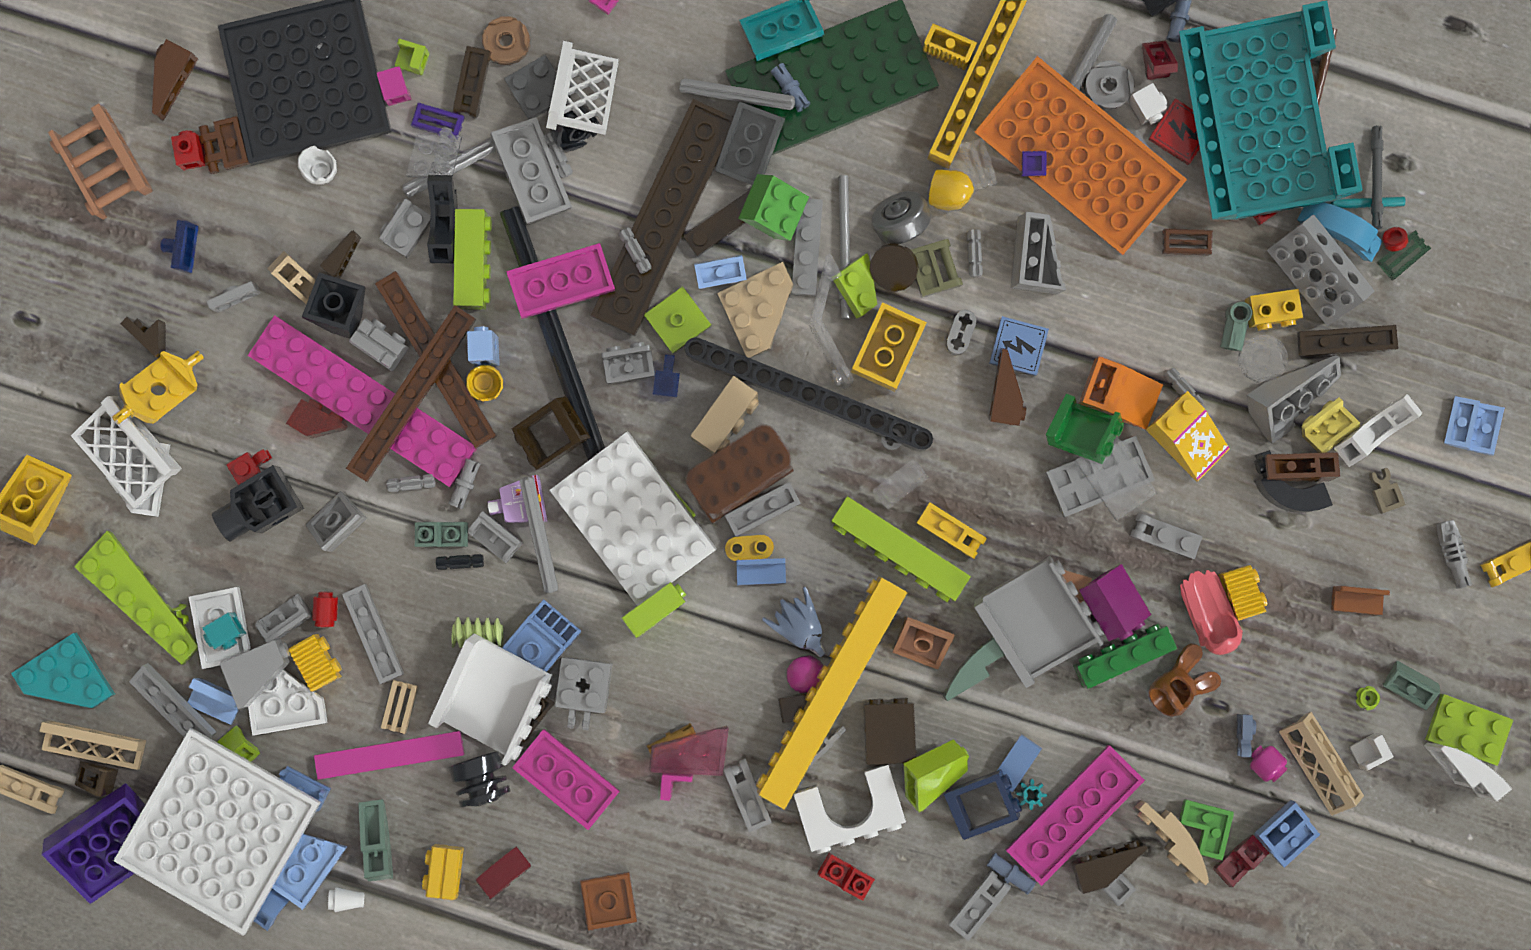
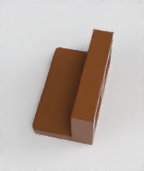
(1358, 600)

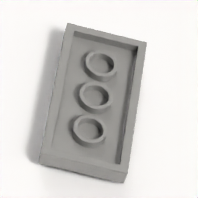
(530, 170)

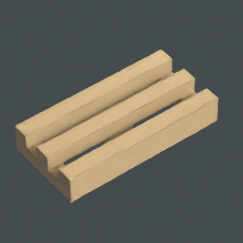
(385, 723)

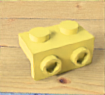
(1329, 426)

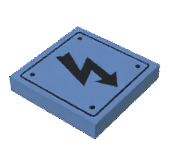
(1024, 343)

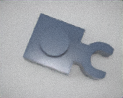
(1245, 730)

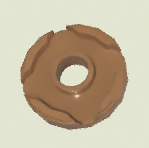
(506, 26)

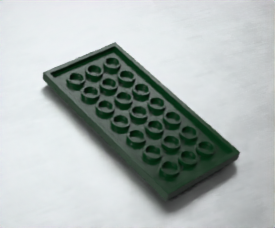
(844, 73)

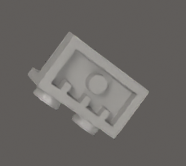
(405, 228)

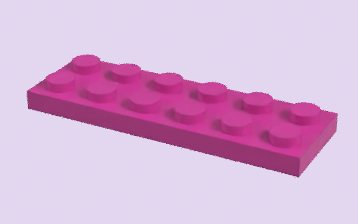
(1075, 815)

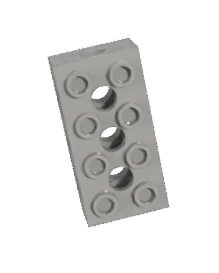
(1320, 270)

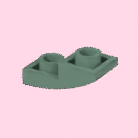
(441, 534)

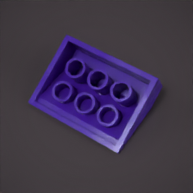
(89, 843)

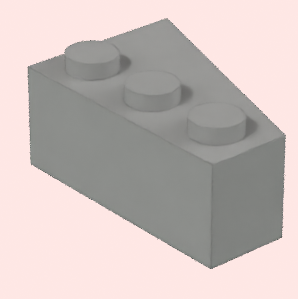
(1035, 255)

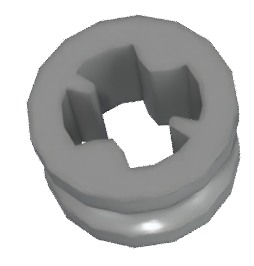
(895, 445)

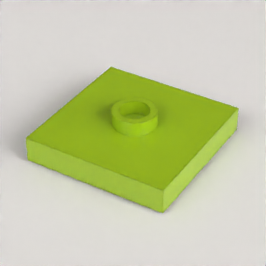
(677, 320)

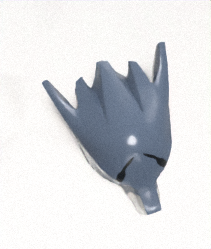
(799, 624)

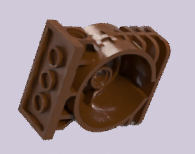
(739, 472)

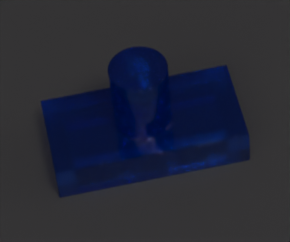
(182, 246)

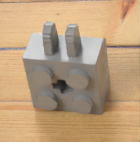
(570, 694)

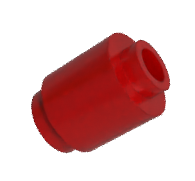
(325, 609)

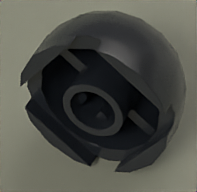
(572, 138)

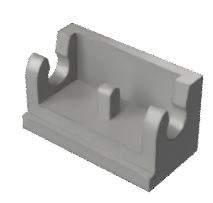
(495, 537)
(284, 619)

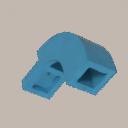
(1346, 228)

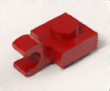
(248, 466)

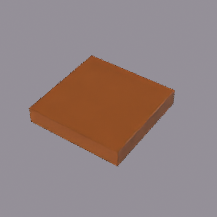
(608, 901)

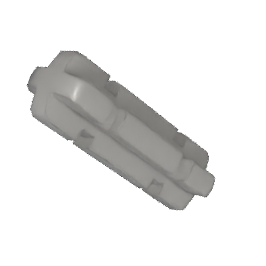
(558, 157)
(635, 250)
(974, 253)
(1180, 384)
(411, 483)

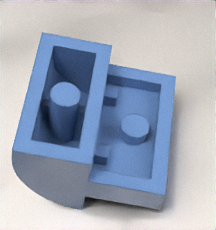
(1287, 833)

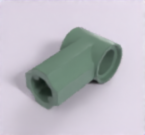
(1235, 329)

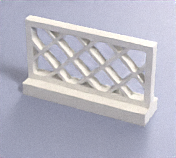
(562, 90)
(136, 434)

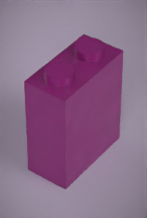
(1115, 603)

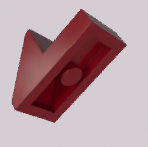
(1158, 60)

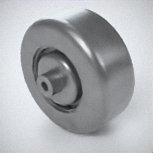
(901, 217)

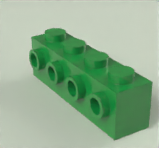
(1124, 657)

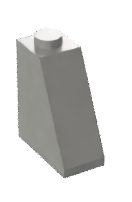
(254, 671)

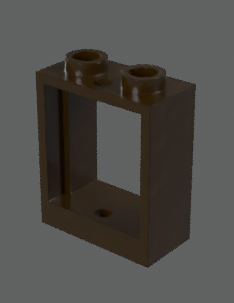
(568, 420)

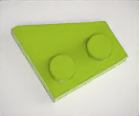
(858, 286)

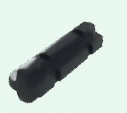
(459, 561)

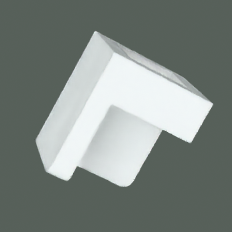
(1371, 751)

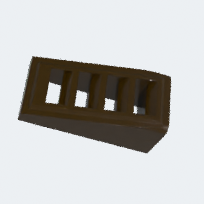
(339, 258)

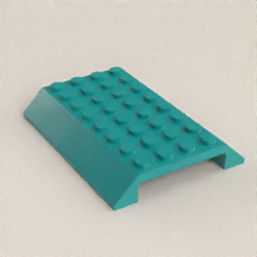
(1263, 117)

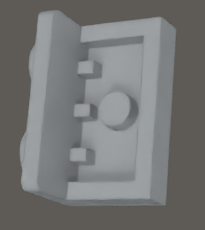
(628, 363)

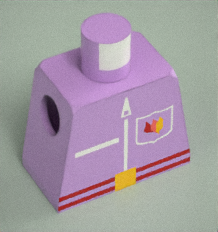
(513, 504)

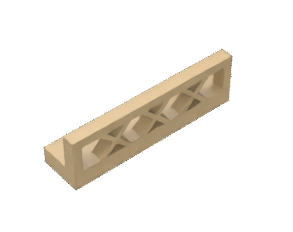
(92, 736)
(1329, 763)

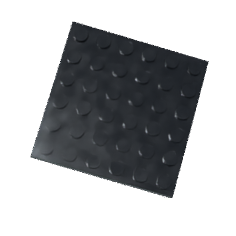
(300, 94)

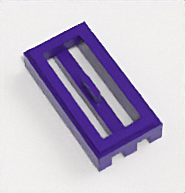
(457, 127)

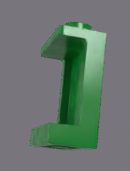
(1084, 430)

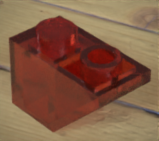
(314, 422)

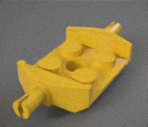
(168, 372)

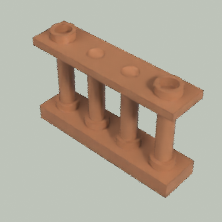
(123, 162)

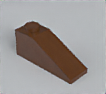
(171, 71)
(1006, 398)
(1303, 467)

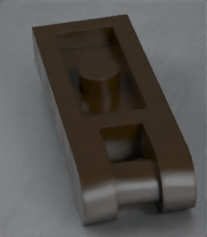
(472, 81)

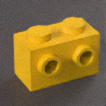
(1274, 308)

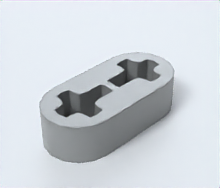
(966, 334)

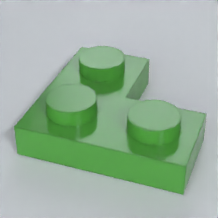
(1214, 824)

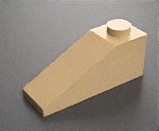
(292, 276)

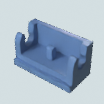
(306, 784)

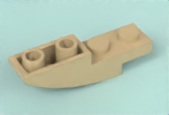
(1181, 846)

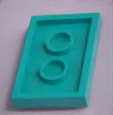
(781, 27)

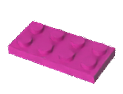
(560, 281)
(566, 779)

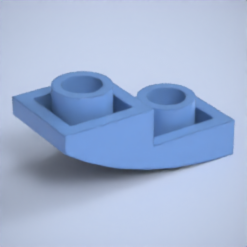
(1019, 760)

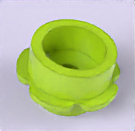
(1373, 695)

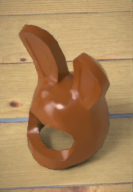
(1176, 689)

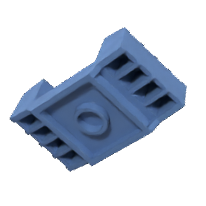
(542, 637)

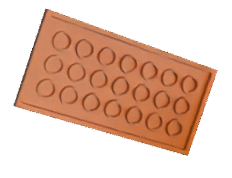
(1090, 159)

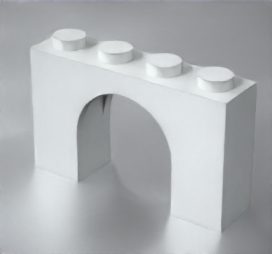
(884, 813)

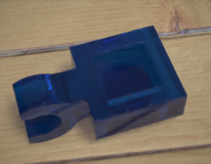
(666, 381)

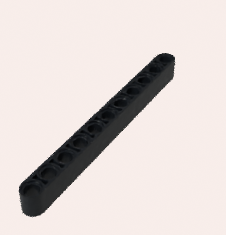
(817, 403)

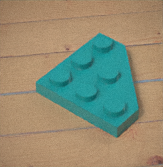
(65, 675)

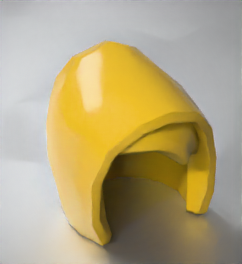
(950, 189)

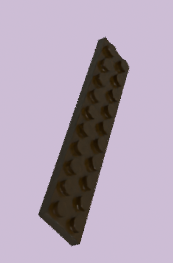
(665, 216)

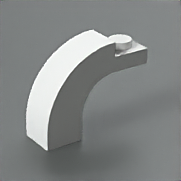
(1377, 429)

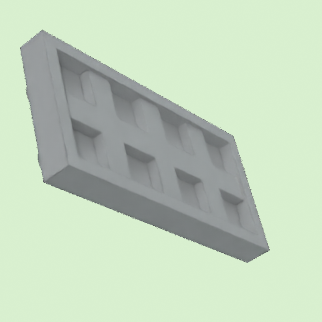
(1074, 490)

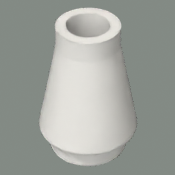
(344, 899)

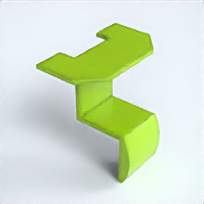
(178, 613)

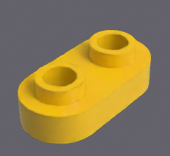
(749, 547)

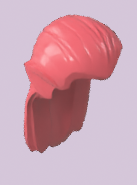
(1211, 613)

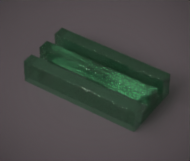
(1419, 242)

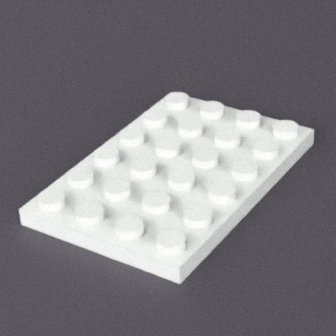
(633, 519)

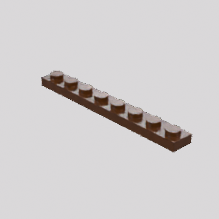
(449, 381)
(411, 393)

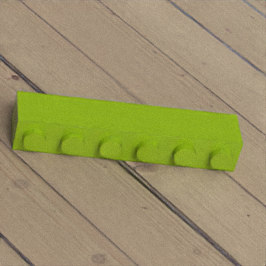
(900, 549)

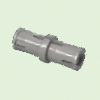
(464, 483)

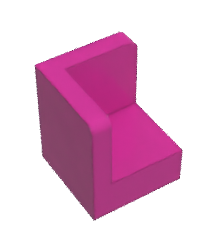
(393, 86)

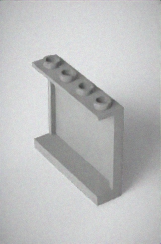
(1038, 619)

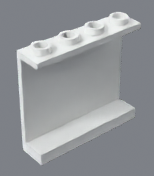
(492, 696)

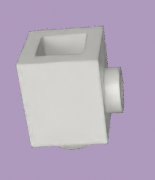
(1148, 104)

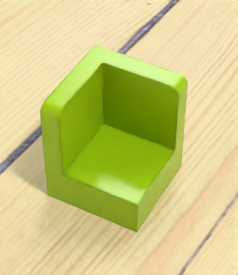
(412, 57)

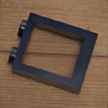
(959, 812)

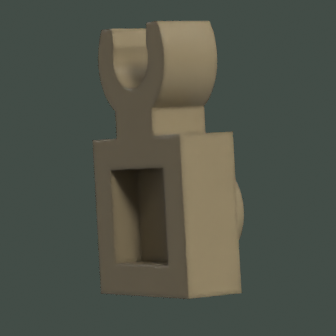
(1387, 495)

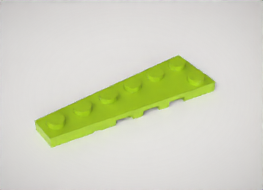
(118, 577)

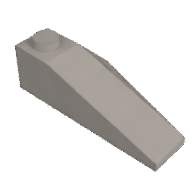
(1284, 398)

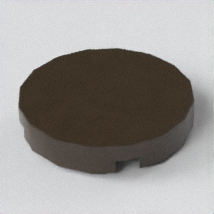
(894, 267)

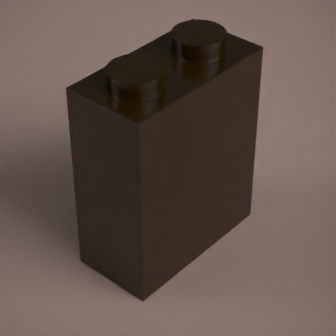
(889, 731)

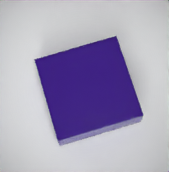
(1034, 163)

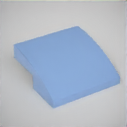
(1474, 426)

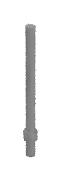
(844, 237)

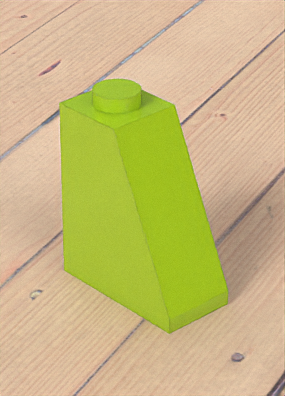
(654, 609)
(934, 773)

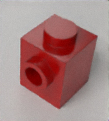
(188, 150)

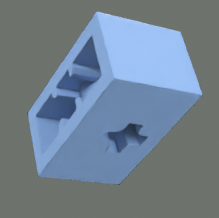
(483, 347)

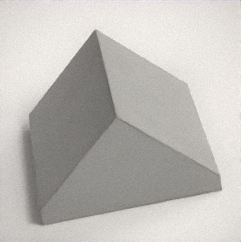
(335, 522)

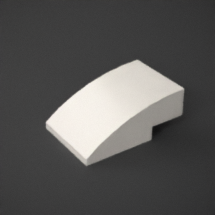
(1469, 772)

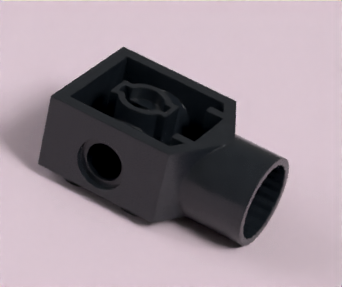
(257, 504)

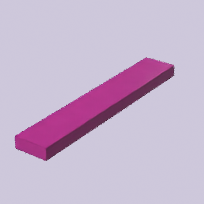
(389, 755)

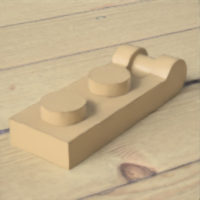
(29, 789)

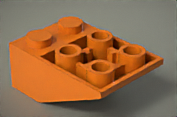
(1122, 390)

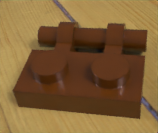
(230, 142)

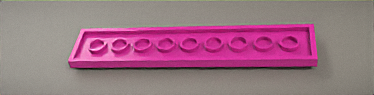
(358, 398)

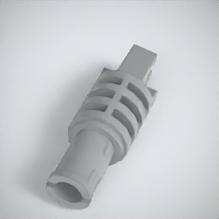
(1454, 552)

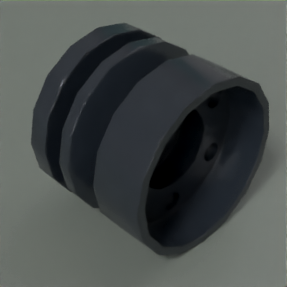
(479, 779)

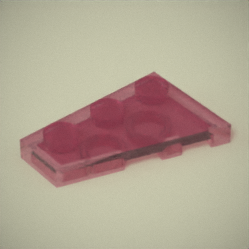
(692, 754)

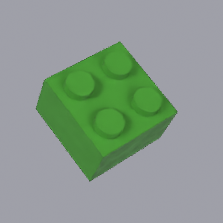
(773, 207)

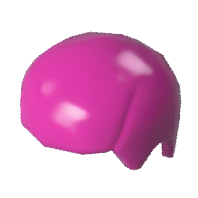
(803, 673)

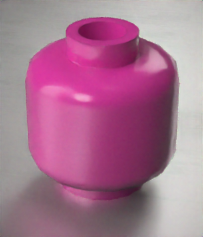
(1268, 763)

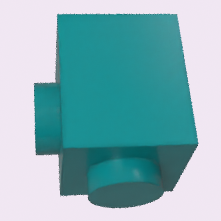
(224, 632)

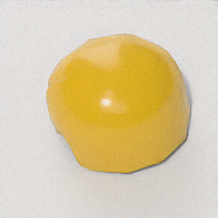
(484, 382)

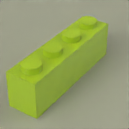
(471, 258)

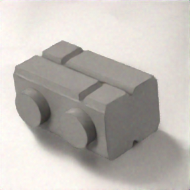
(379, 344)

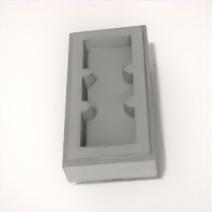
(233, 296)

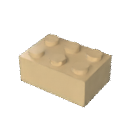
(725, 416)

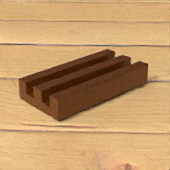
(1187, 251)

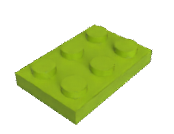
(1469, 729)

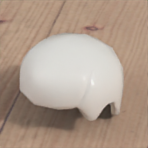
(317, 165)

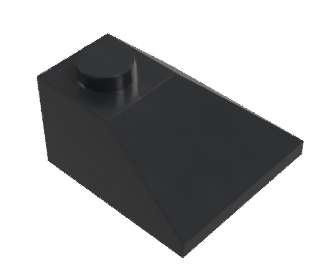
(335, 305)

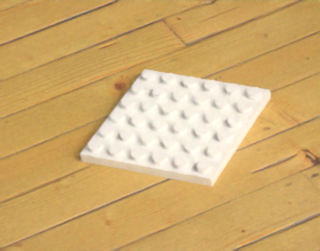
(217, 831)

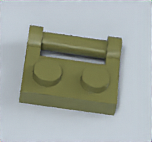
(929, 276)

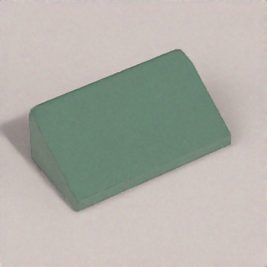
(1412, 685)

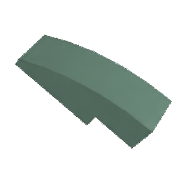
(973, 669)
(375, 841)

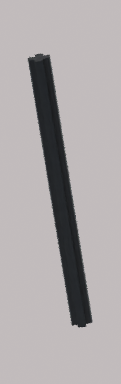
(555, 336)

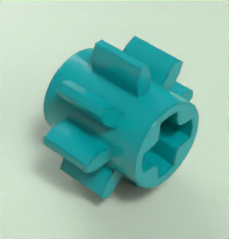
(1037, 793)

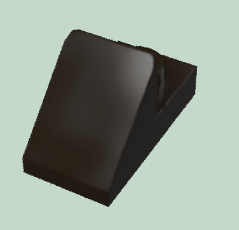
(153, 339)

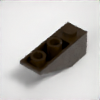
(1102, 869)

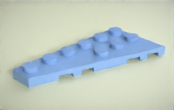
(307, 869)

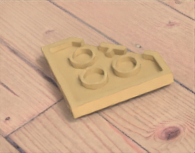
(757, 307)

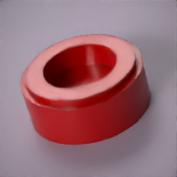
(1395, 239)

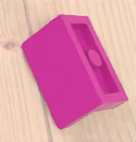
(667, 783)

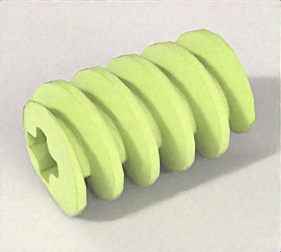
(492, 633)

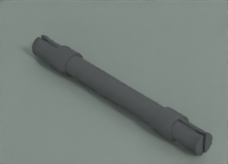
(1377, 147)

